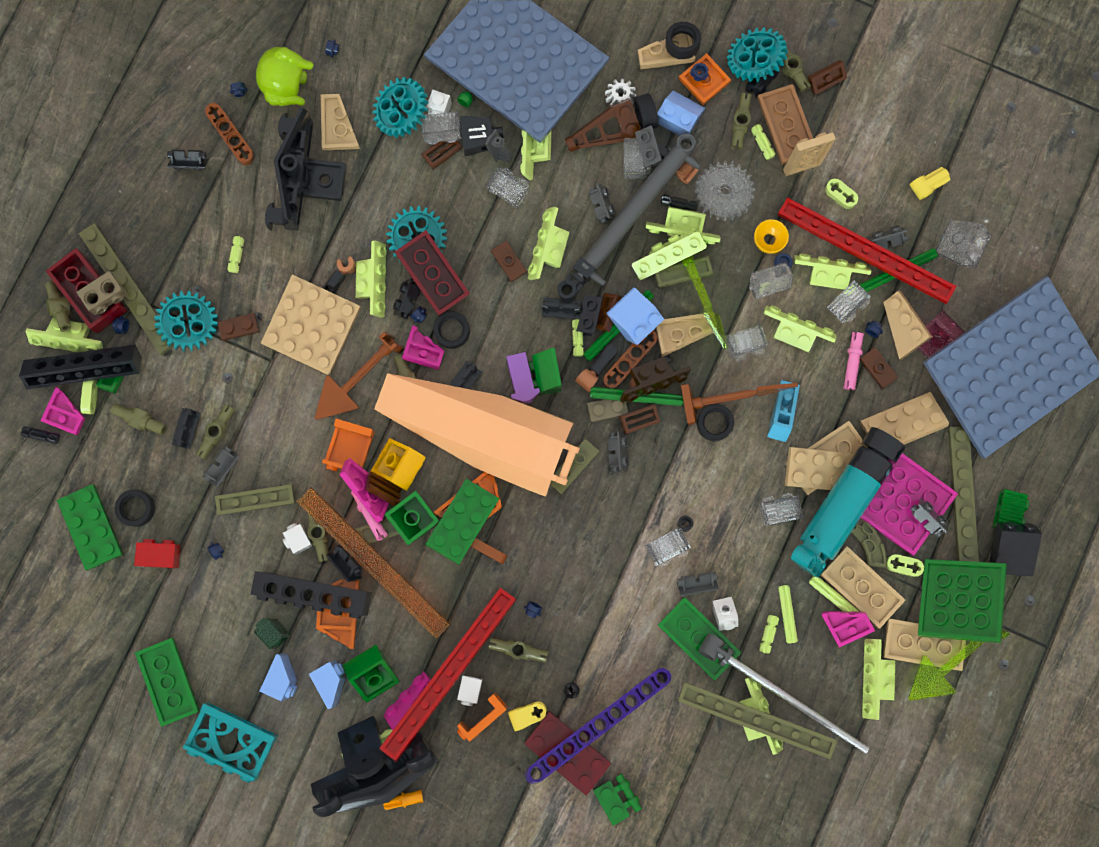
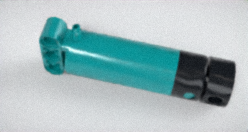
(847, 500)

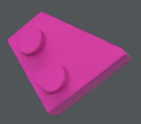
(422, 350)
(63, 413)
(847, 625)

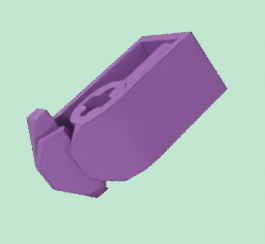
(521, 378)

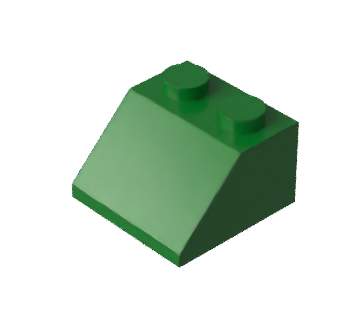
(546, 372)
(412, 518)
(370, 673)

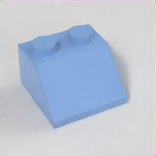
(679, 114)
(635, 316)
(280, 679)
(329, 682)

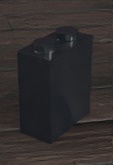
(1017, 547)

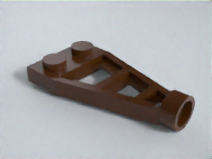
(627, 122)

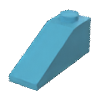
(783, 413)

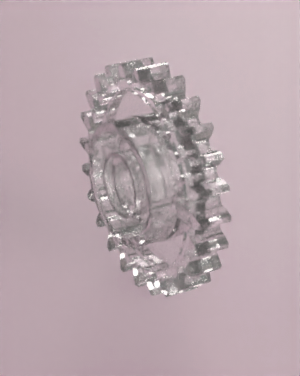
(725, 204)

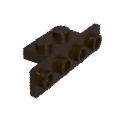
(652, 377)

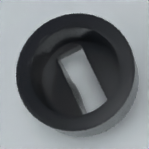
(682, 520)
(567, 692)

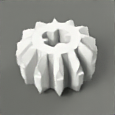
(614, 90)

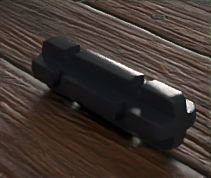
(679, 203)
(40, 435)

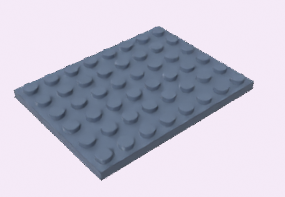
(517, 61)
(1014, 367)

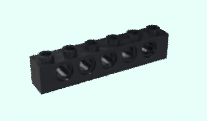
(80, 367)
(262, 589)

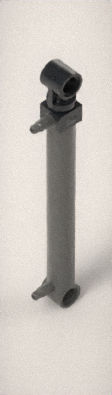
(586, 267)

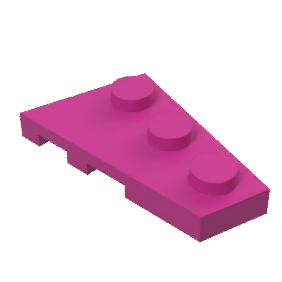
(356, 479)
(396, 711)

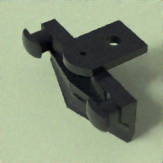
(298, 174)
(369, 773)

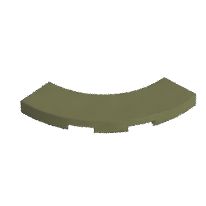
(871, 544)

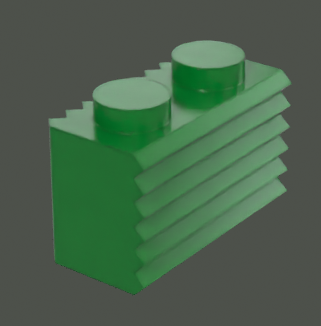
(1010, 507)

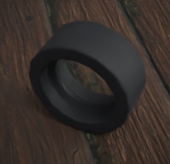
(683, 28)
(646, 111)
(447, 316)
(715, 408)
(120, 503)

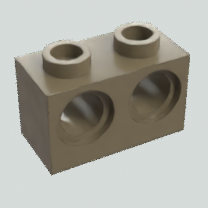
(100, 288)

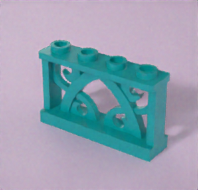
(219, 716)

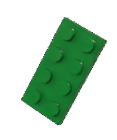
(462, 521)
(90, 527)
(688, 630)
(167, 682)

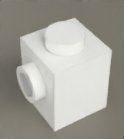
(438, 103)
(297, 538)
(725, 613)
(469, 690)

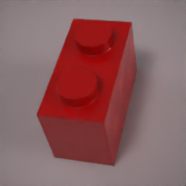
(156, 554)

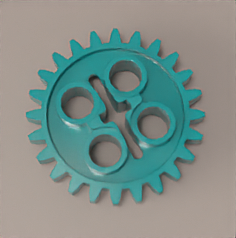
(757, 54)
(411, 100)
(432, 227)
(203, 318)

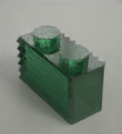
(271, 632)

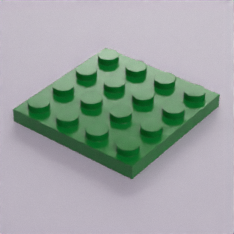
(962, 600)

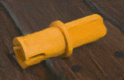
(404, 800)

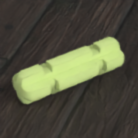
(763, 141)
(235, 255)
(577, 340)
(769, 633)

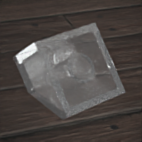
(964, 243)

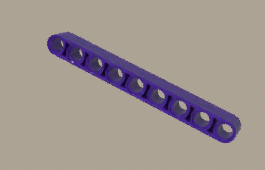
(590, 730)

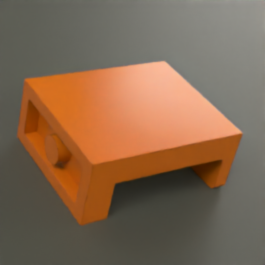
(348, 442)
(499, 708)

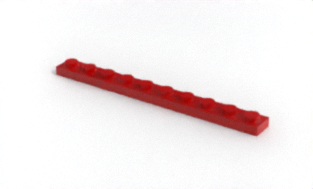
(867, 250)
(447, 675)

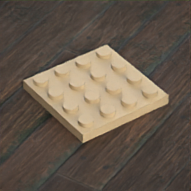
(311, 325)

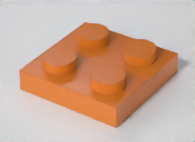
(707, 88)

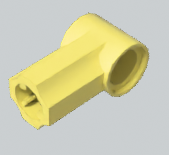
(927, 184)

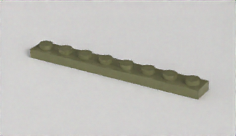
(135, 298)
(964, 501)
(757, 720)

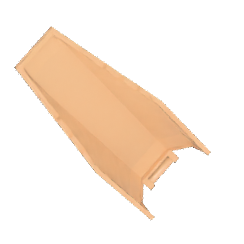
(482, 430)

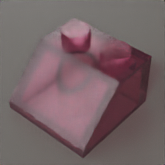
(943, 331)

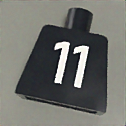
(475, 133)

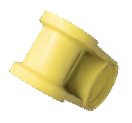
(524, 717)

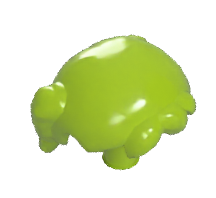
(280, 74)

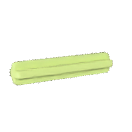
(832, 595)
(787, 613)

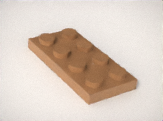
(784, 119)

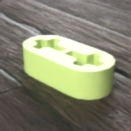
(843, 190)
(89, 397)
(905, 561)

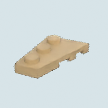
(656, 54)
(335, 125)
(905, 325)
(681, 331)

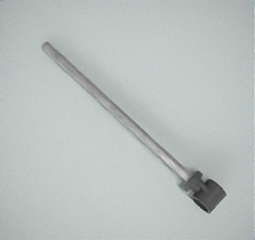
(713, 648)

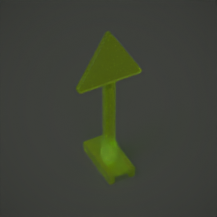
(712, 318)
(931, 681)

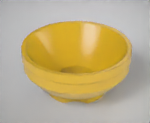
(773, 228)

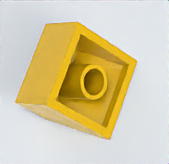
(398, 464)

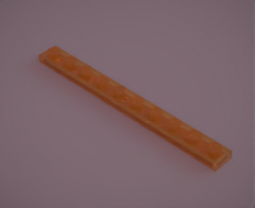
(373, 562)

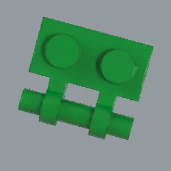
(612, 803)

